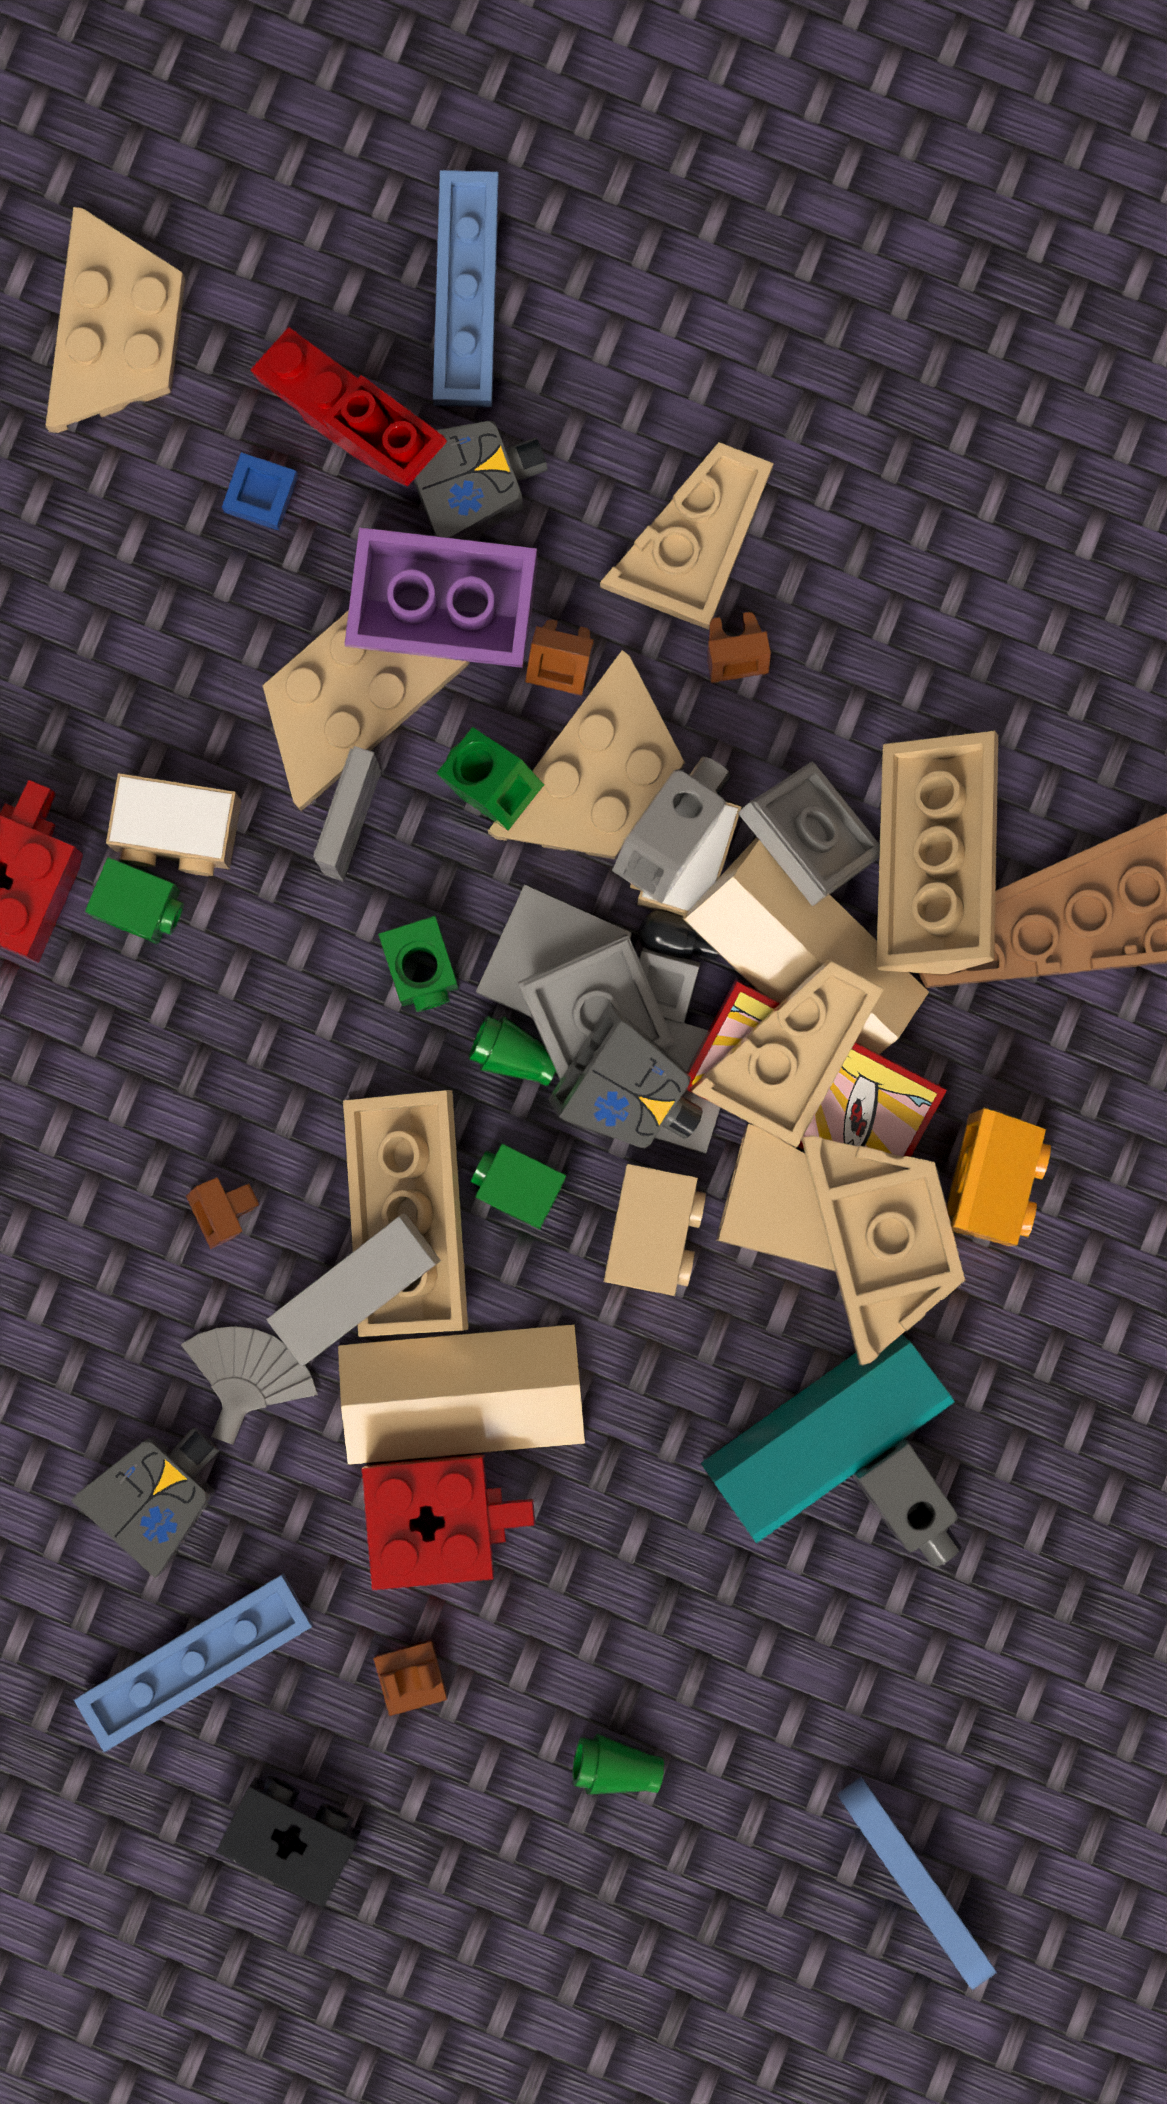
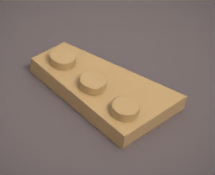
(694, 542)
(793, 1054)

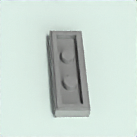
(353, 1289)

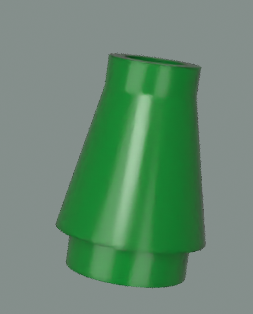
(511, 1051)
(612, 1767)

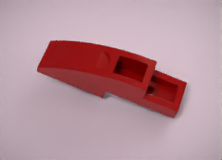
(348, 408)

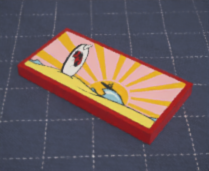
(870, 1100)

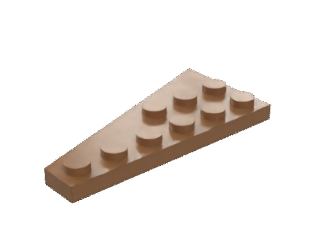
(1081, 913)

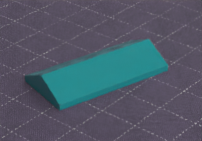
(825, 1435)

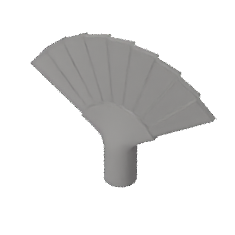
(247, 1373)

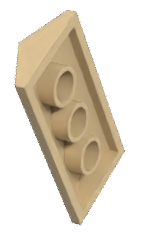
(938, 854)
(780, 939)
(401, 1164)
(460, 1394)

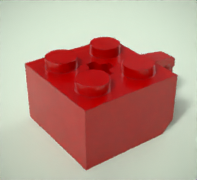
(40, 872)
(461, 1547)

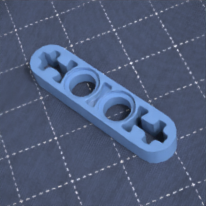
(916, 1883)

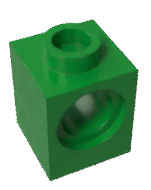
(503, 792)
(135, 901)
(408, 940)
(517, 1185)

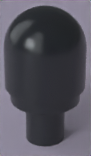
(672, 936)

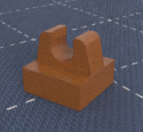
(739, 655)
(559, 658)
(219, 1210)
(410, 1677)

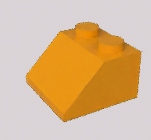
(996, 1177)

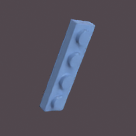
(465, 288)
(193, 1662)

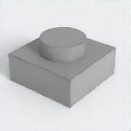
(670, 981)

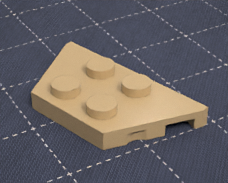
(113, 325)
(342, 700)
(600, 770)
(884, 1238)

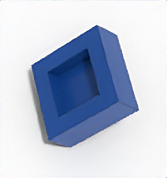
(260, 491)

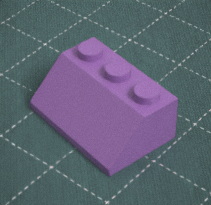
(441, 597)

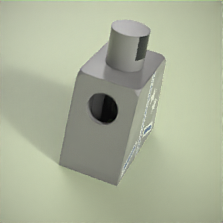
(673, 829)

